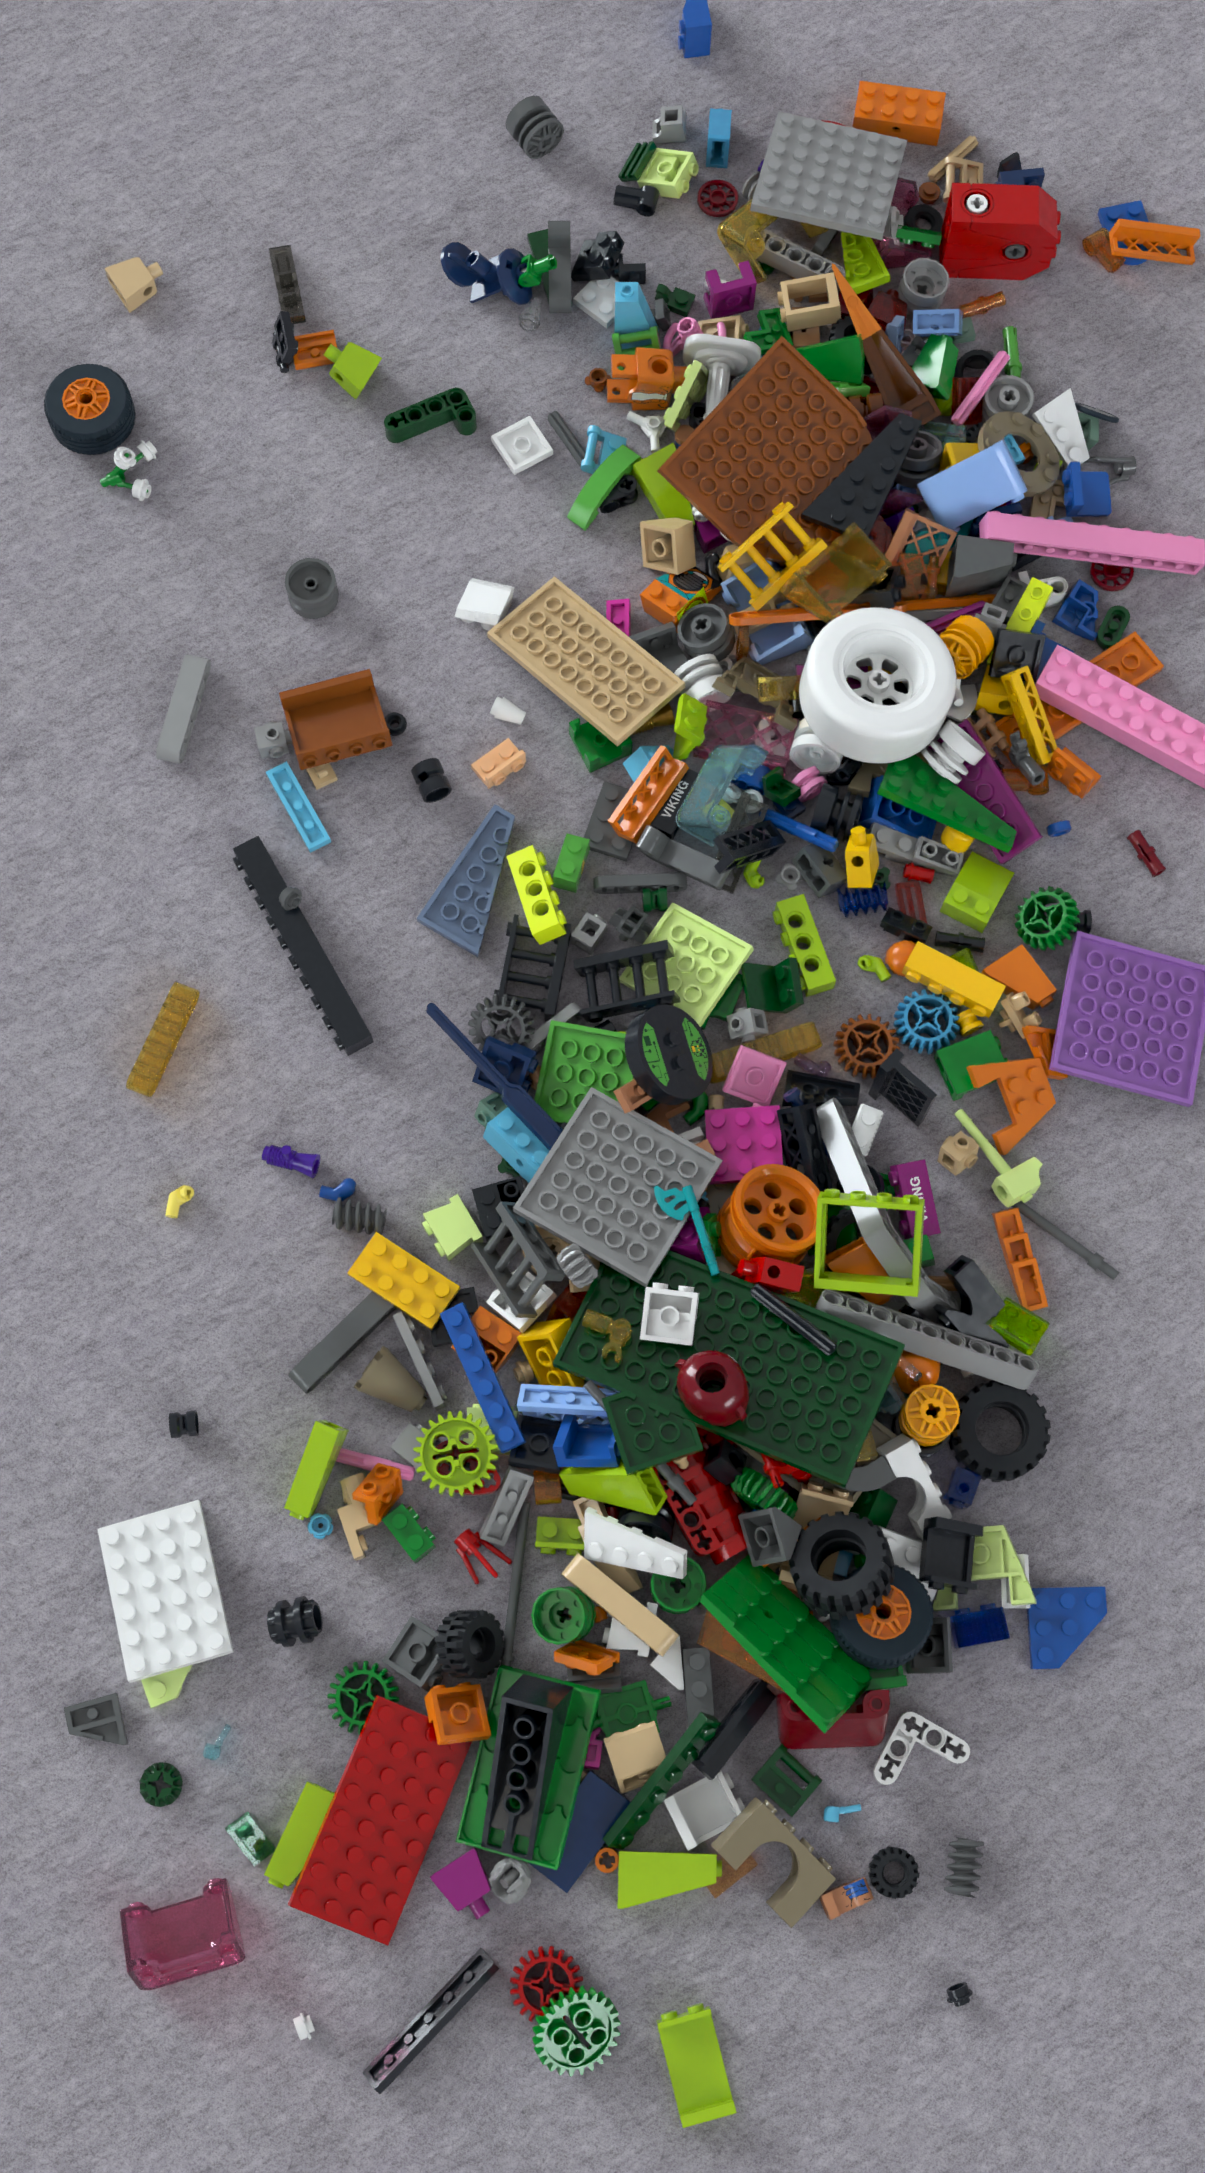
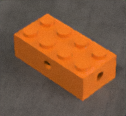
(900, 112)

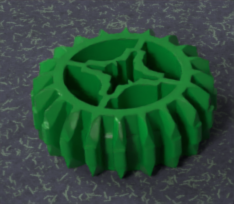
(1033, 918)
(760, 1494)
(368, 1685)

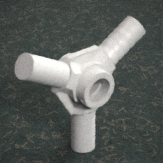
(651, 425)

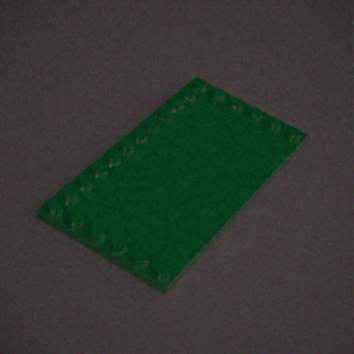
(801, 1401)

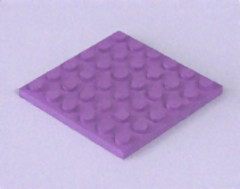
(1131, 1019)

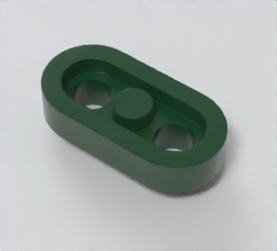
(1111, 628)

